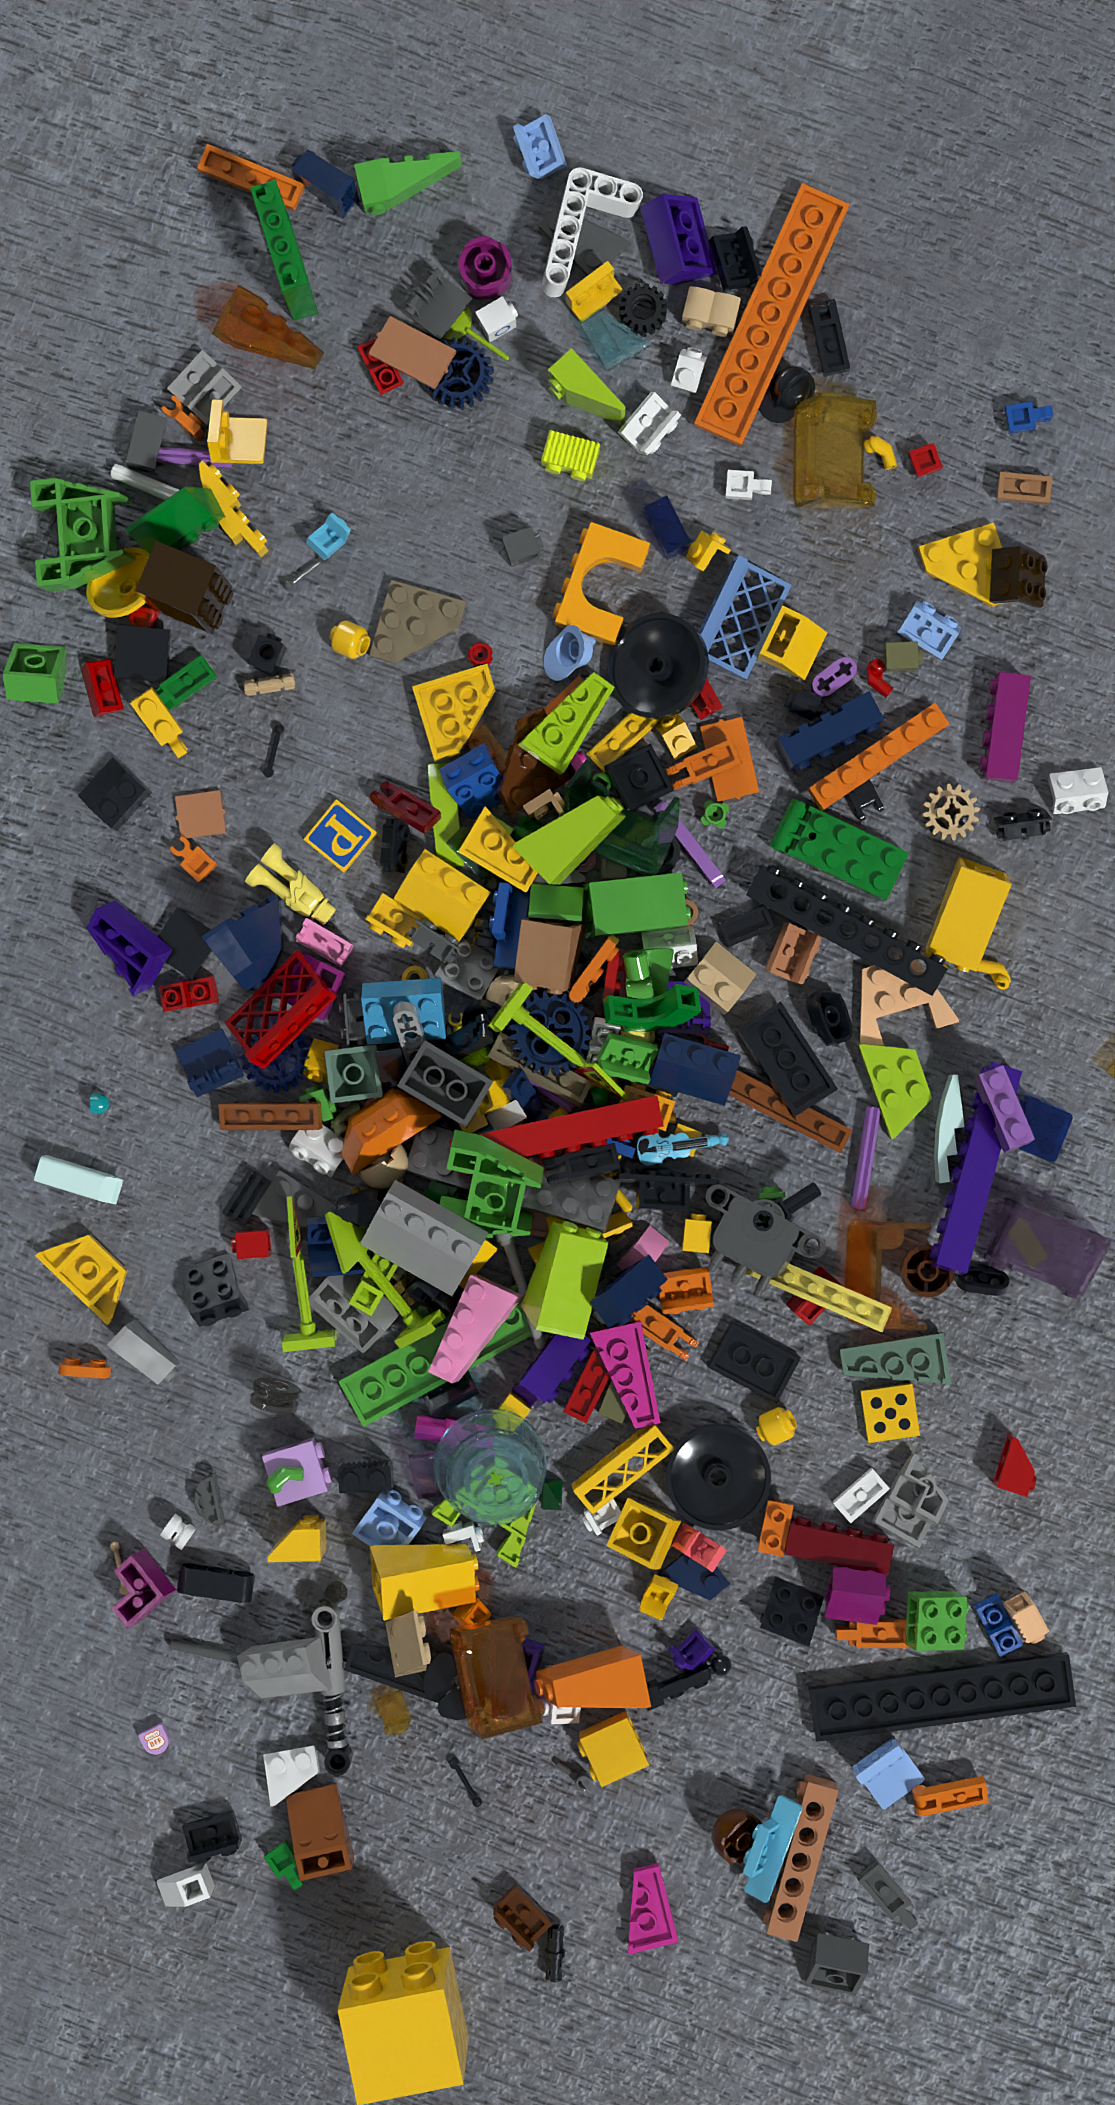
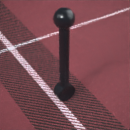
(268, 771)
(454, 1764)

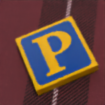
(340, 836)

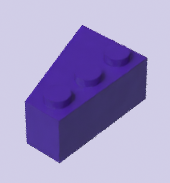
(129, 944)
(550, 1369)

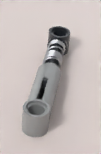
(334, 1712)

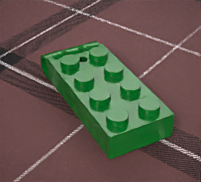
(839, 849)

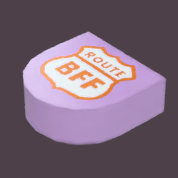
(155, 1739)

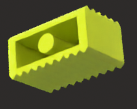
(570, 455)

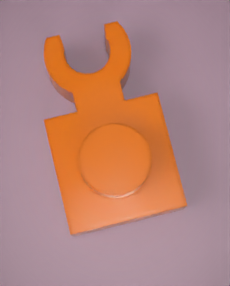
(195, 861)

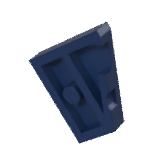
(695, 1577)

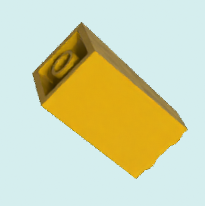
(968, 914)
(422, 1577)

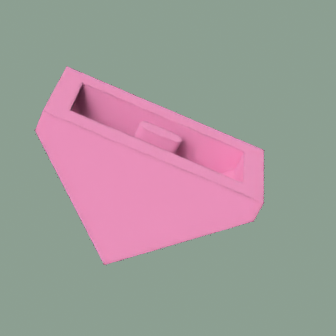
(649, 1242)

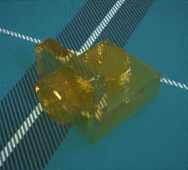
(394, 1712)

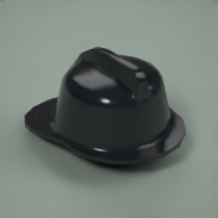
(785, 393)

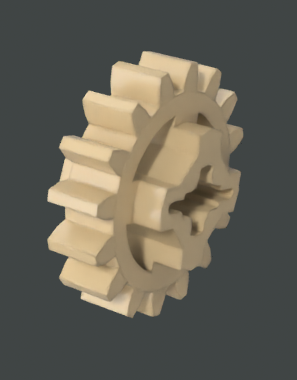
(951, 825)

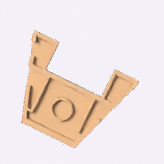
(887, 994)

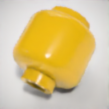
(349, 639)
(776, 1426)

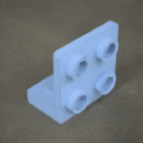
(888, 1773)

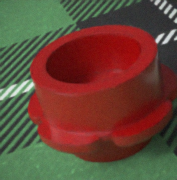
(477, 648)

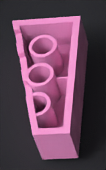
(474, 1322)

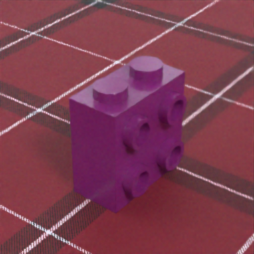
(856, 1595)

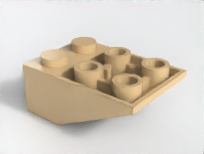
(406, 1644)

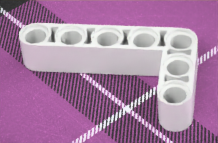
(571, 221)

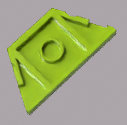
(896, 1084)

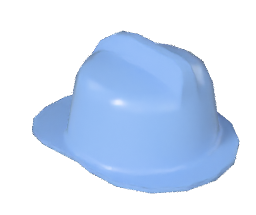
(568, 652)

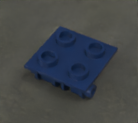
(209, 1063)

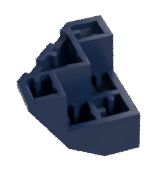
(251, 943)

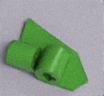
(647, 972)

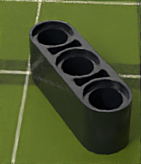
(215, 1582)

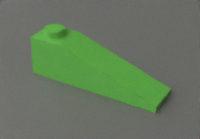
(389, 184)

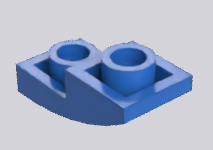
(998, 1625)

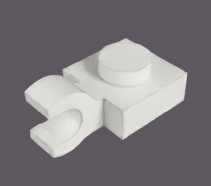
(742, 484)

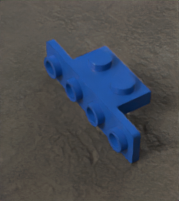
(510, 908)

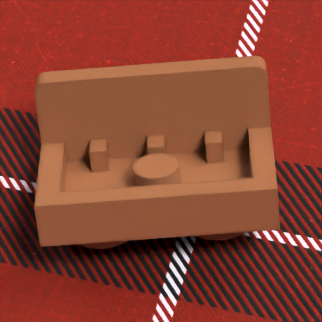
(793, 953)

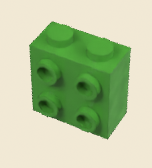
(936, 1620)

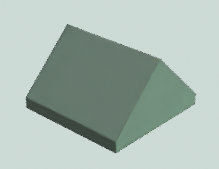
(352, 1074)

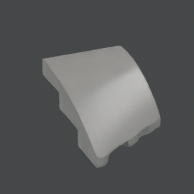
(911, 1504)

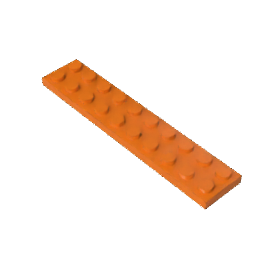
(771, 315)

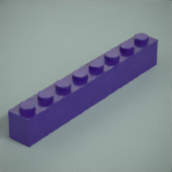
(971, 1185)

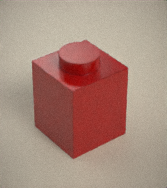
(252, 1244)

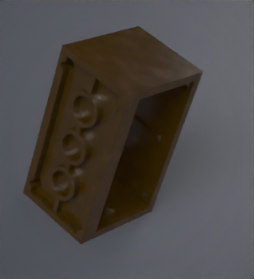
(185, 588)

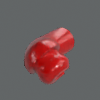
(875, 677)

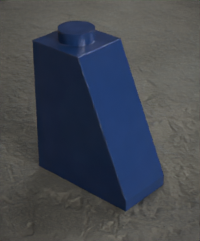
(325, 182)

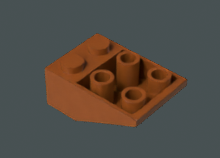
(319, 1832)

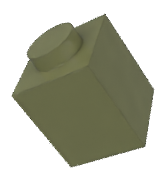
(901, 657)

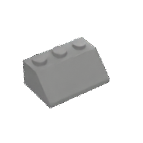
(357, 1327)
(285, 1668)

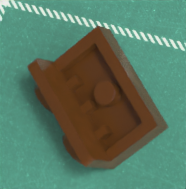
(521, 1917)

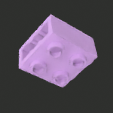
(302, 1454)

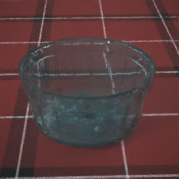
(487, 1444)

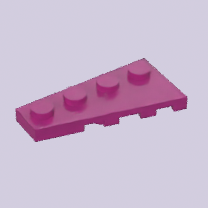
(628, 1366)

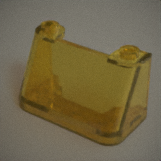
(831, 452)

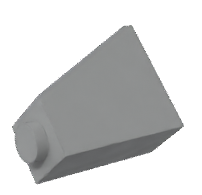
(144, 1352)

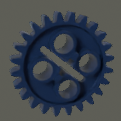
(545, 1010)

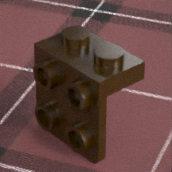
(1018, 576)

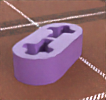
(830, 672)

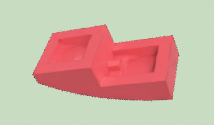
(698, 1547)

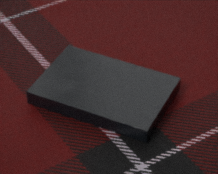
(753, 1361)

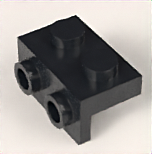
(735, 259)
(212, 1837)

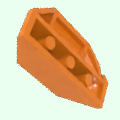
(384, 1126)

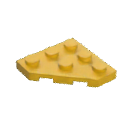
(963, 561)
(453, 708)

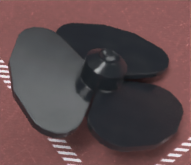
(439, 1680)

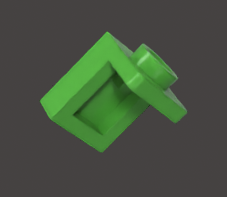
(328, 1109)

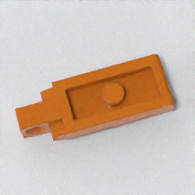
(886, 1634)

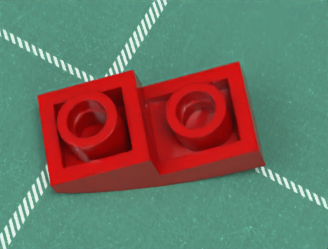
(383, 375)
(188, 994)

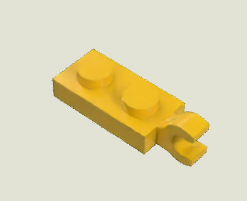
(159, 720)

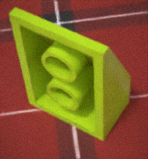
(580, 387)

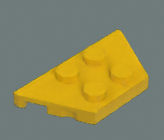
(89, 1273)

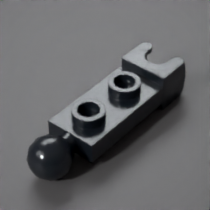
(675, 1686)

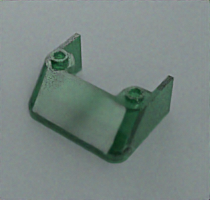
(636, 839)

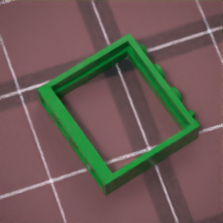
(284, 250)

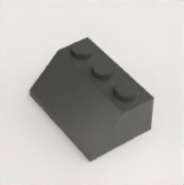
(445, 1084)

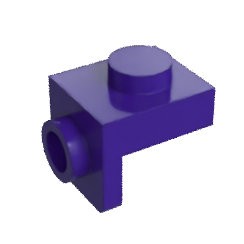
(692, 1651)

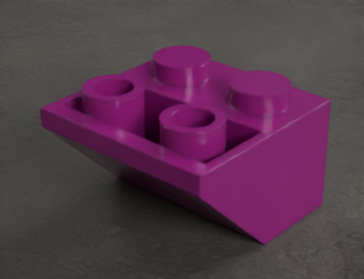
(330, 975)

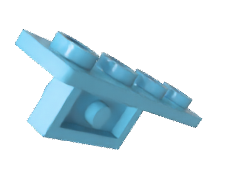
(770, 1848)

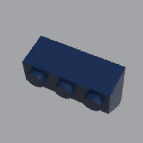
(694, 1069)

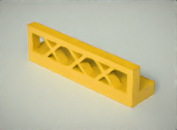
(614, 1460)

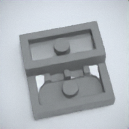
(201, 383)

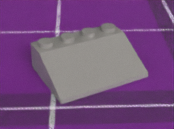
(423, 1238)

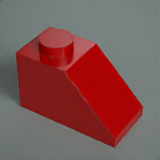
(1014, 1469)

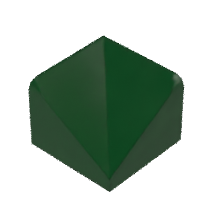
(551, 1494)

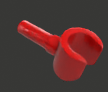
(713, 1044)

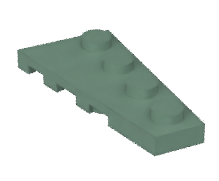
(908, 1358)

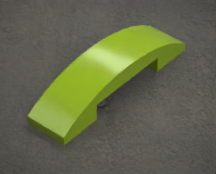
(449, 821)
(367, 1293)

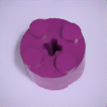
(496, 257)

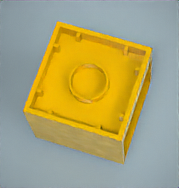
(403, 2023)

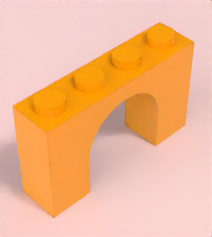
(598, 547)

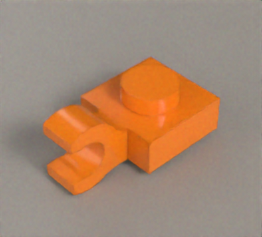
(189, 423)

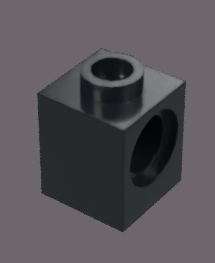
(267, 666)

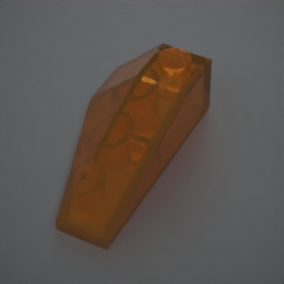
(253, 328)

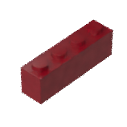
(839, 1546)

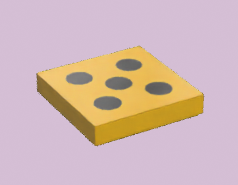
(889, 1412)

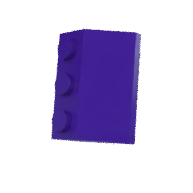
(678, 239)

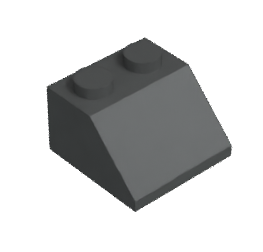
(837, 1963)

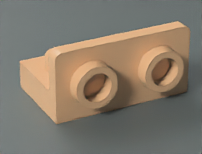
(540, 805)

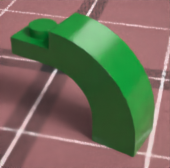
(653, 1013)

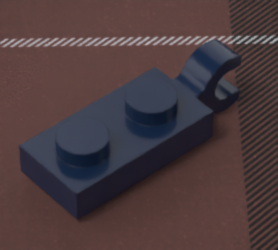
(520, 1088)

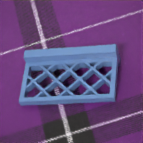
(723, 601)

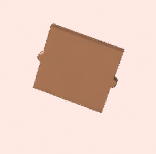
(200, 814)

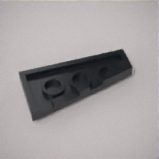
(376, 1664)

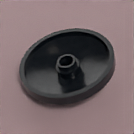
(658, 666)
(718, 1477)

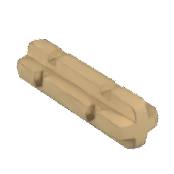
(269, 684)

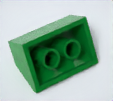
(178, 519)

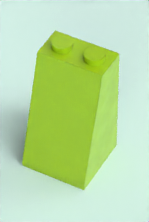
(569, 839)
(565, 1280)

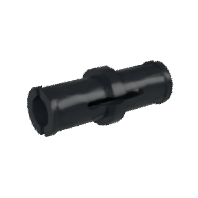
(554, 1953)

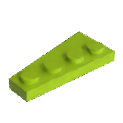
(564, 729)

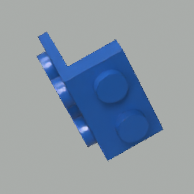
(473, 781)

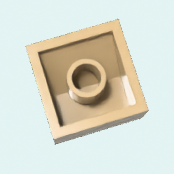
(720, 978)

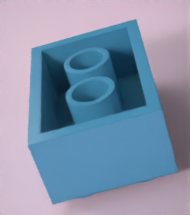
(381, 997)

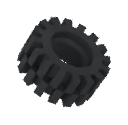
(643, 294)

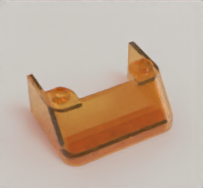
(864, 1261)

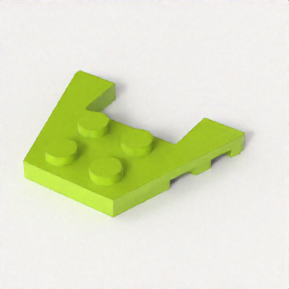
(512, 1544)

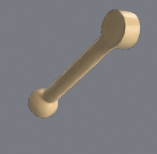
(115, 1546)

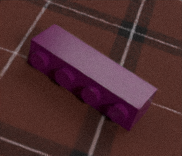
(1005, 727)

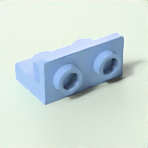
(930, 629)

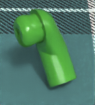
(282, 1475)

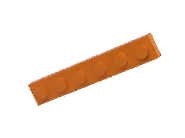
(878, 756)

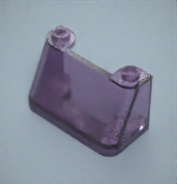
(1045, 1249)

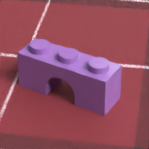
(1009, 1117)

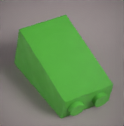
(635, 905)

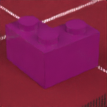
(146, 1588)

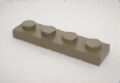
(565, 1085)

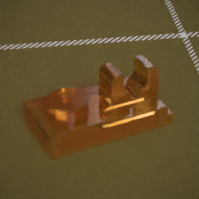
(485, 736)

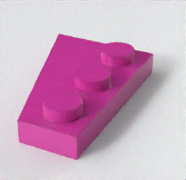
(650, 1911)

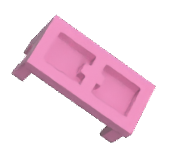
(324, 942)

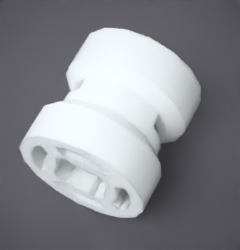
(178, 1531)

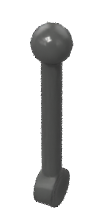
(288, 584)

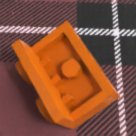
(686, 1291)

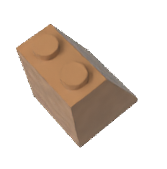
(548, 953)

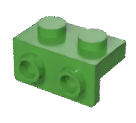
(627, 1058)

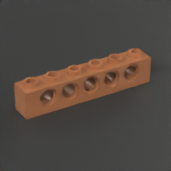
(789, 1923)

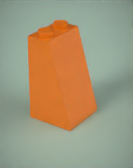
(596, 1681)

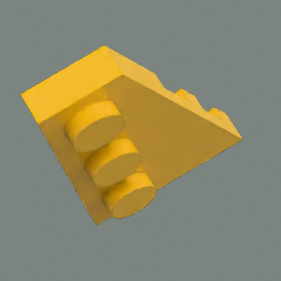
(492, 849)

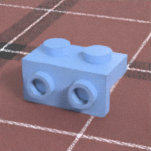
(539, 147)

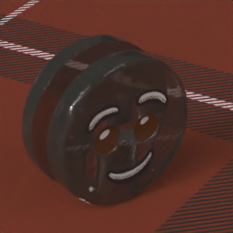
(275, 1395)

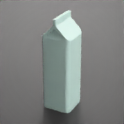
(78, 1179)

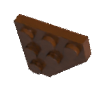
(524, 774)

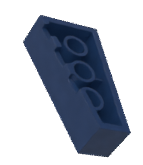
(828, 732)

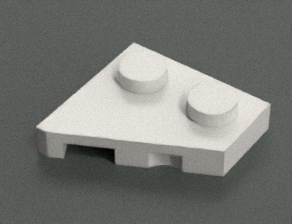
(289, 1771)

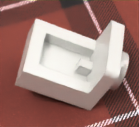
(689, 369)
(603, 1517)
(462, 1531)

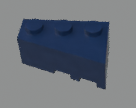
(629, 1291)

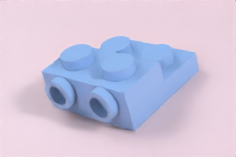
(389, 1521)

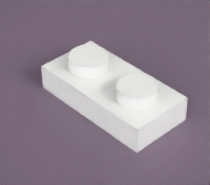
(861, 1495)

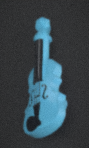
(653, 1148)

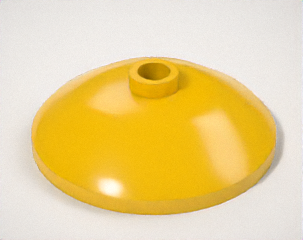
(115, 592)

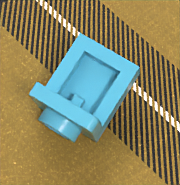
(329, 536)

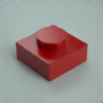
(925, 460)

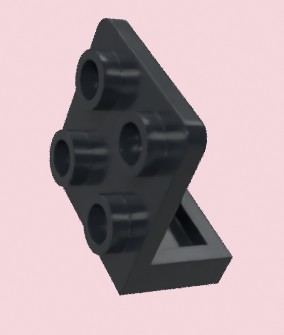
(213, 1291)

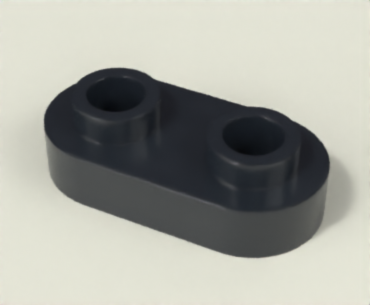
(983, 1281)

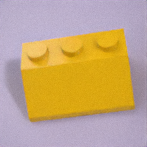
(442, 895)

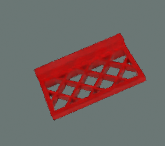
(289, 1022)

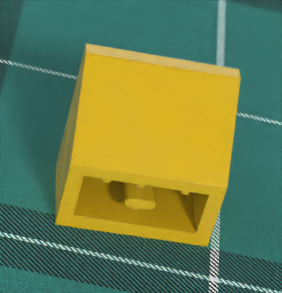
(792, 643)

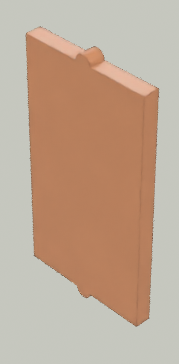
(412, 352)

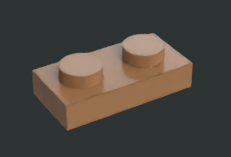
(1024, 488)

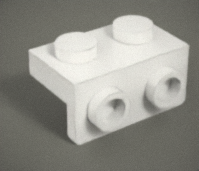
(649, 424)
(1078, 790)
(319, 1148)

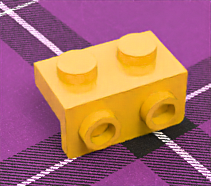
(393, 919)

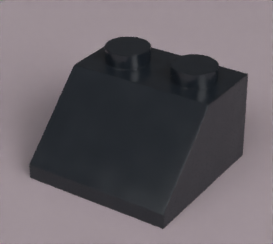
(114, 794)

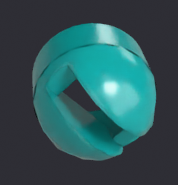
(98, 1103)

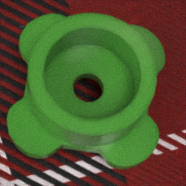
(708, 817)

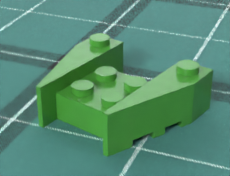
(84, 533)
(495, 1185)

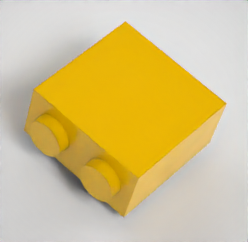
(613, 1749)

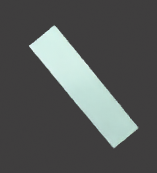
(949, 1117)

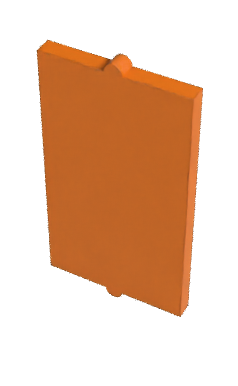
(740, 779)

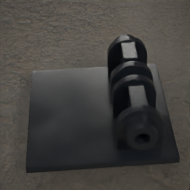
(791, 1612)

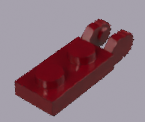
(406, 807)

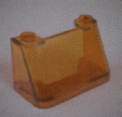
(495, 1676)

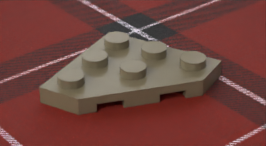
(413, 621)

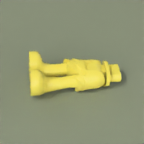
(303, 894)

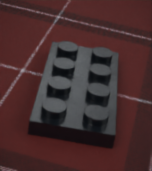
(786, 1059)

